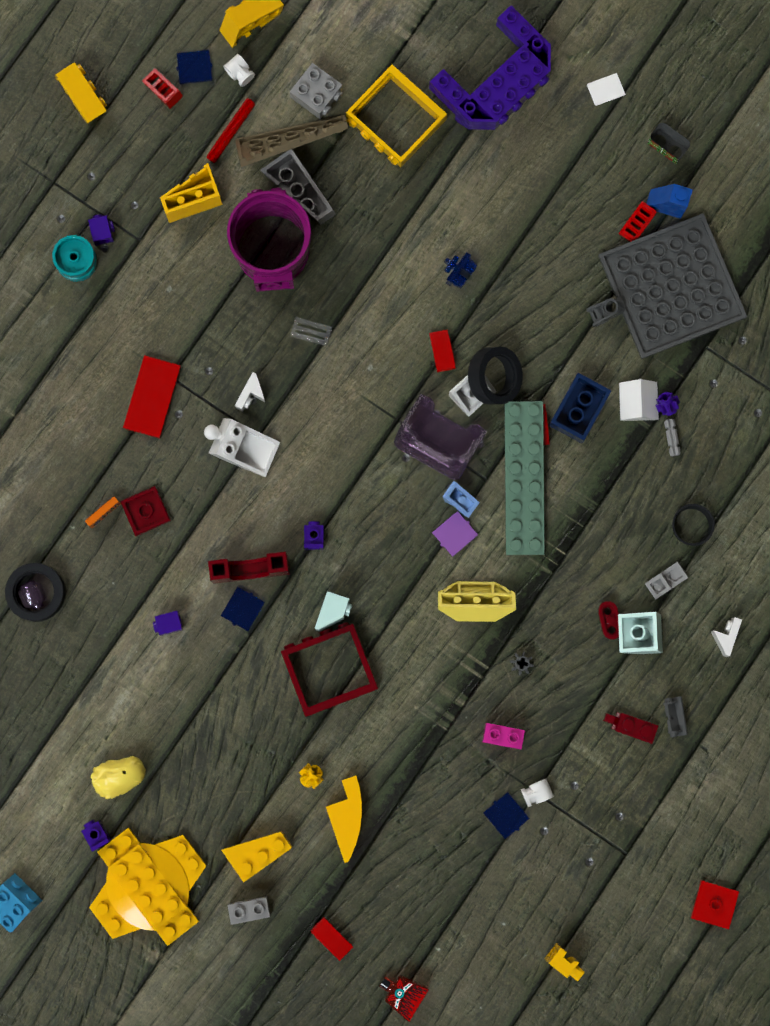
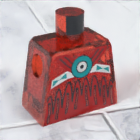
(404, 995)

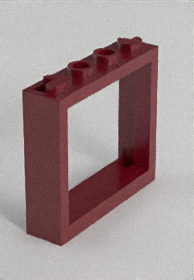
(308, 642)

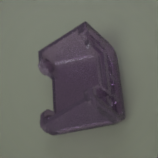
(437, 439)

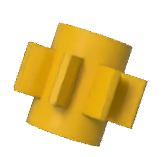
(311, 776)

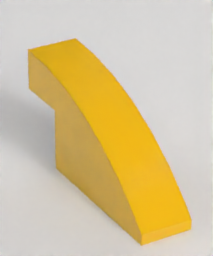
(347, 817)

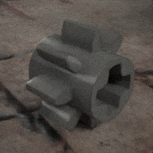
(517, 667)

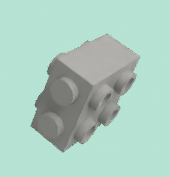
(316, 91)

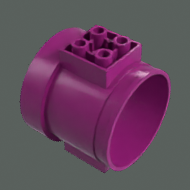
(265, 204)

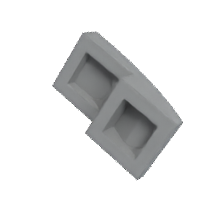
(666, 580)

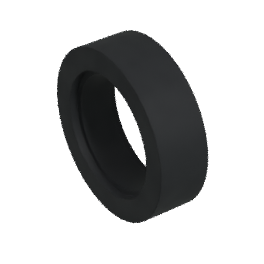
(513, 373)
(12, 587)

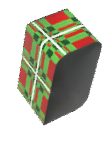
(672, 139)

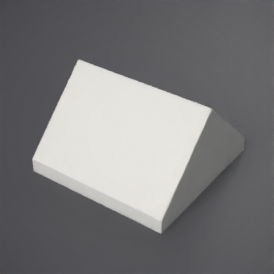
(464, 398)
(638, 400)

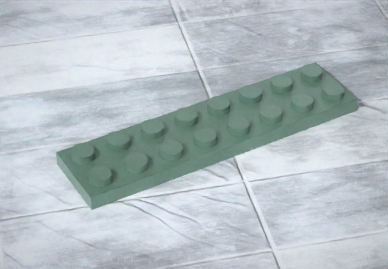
(524, 478)

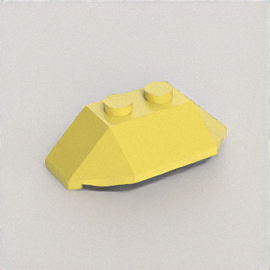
(476, 601)

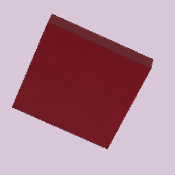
(145, 511)

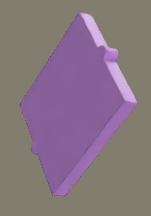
(454, 533)

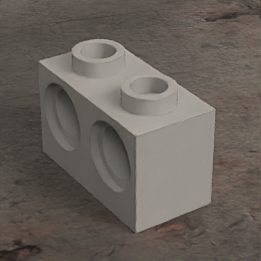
(249, 910)

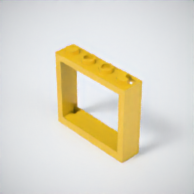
(416, 94)

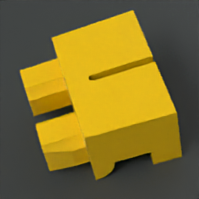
(564, 966)

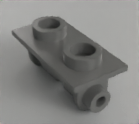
(676, 717)

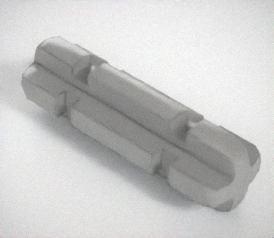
(672, 437)

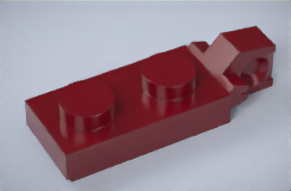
(632, 726)

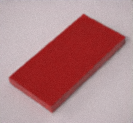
(152, 397)

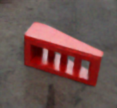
(171, 96)
(645, 208)

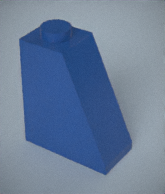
(670, 199)

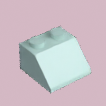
(332, 611)
(640, 633)

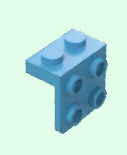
(16, 902)

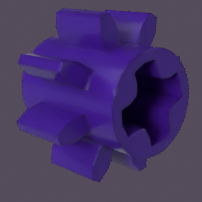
(667, 403)

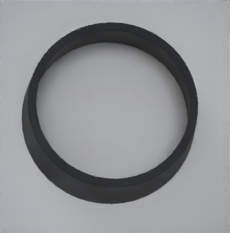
(708, 515)

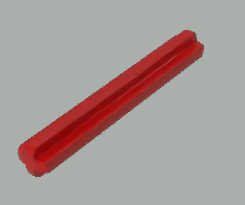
(230, 130)

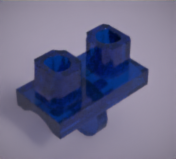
(455, 277)

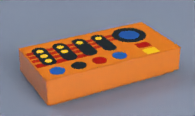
(102, 512)

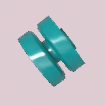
(71, 247)

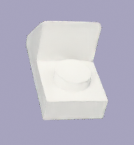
(251, 389)
(726, 641)

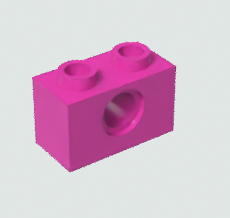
(503, 736)

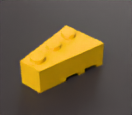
(246, 16)
(81, 92)
(192, 196)
(256, 854)

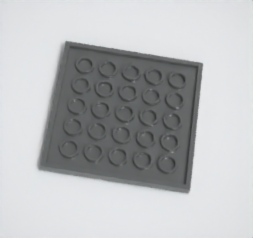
(672, 286)

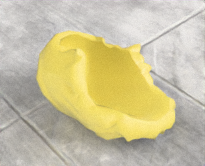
(111, 780)

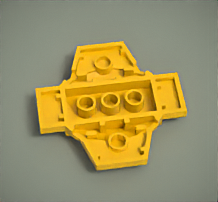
(147, 886)

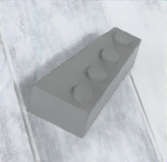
(291, 176)

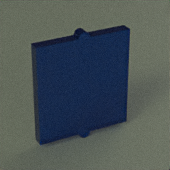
(194, 67)
(242, 609)
(506, 815)

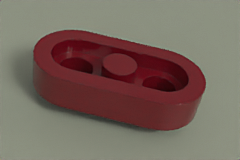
(609, 620)

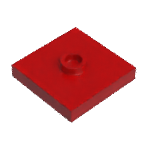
(714, 904)

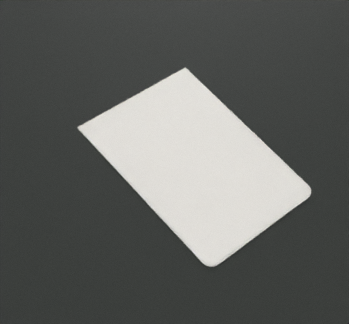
(606, 89)

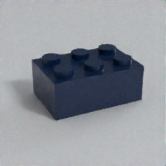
(580, 408)

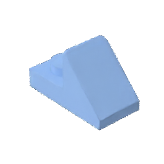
(460, 499)

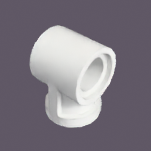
(238, 69)
(537, 792)

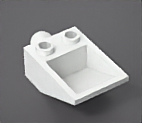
(245, 446)

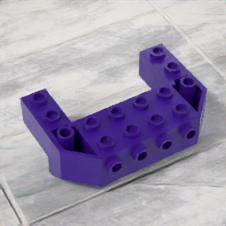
(507, 86)

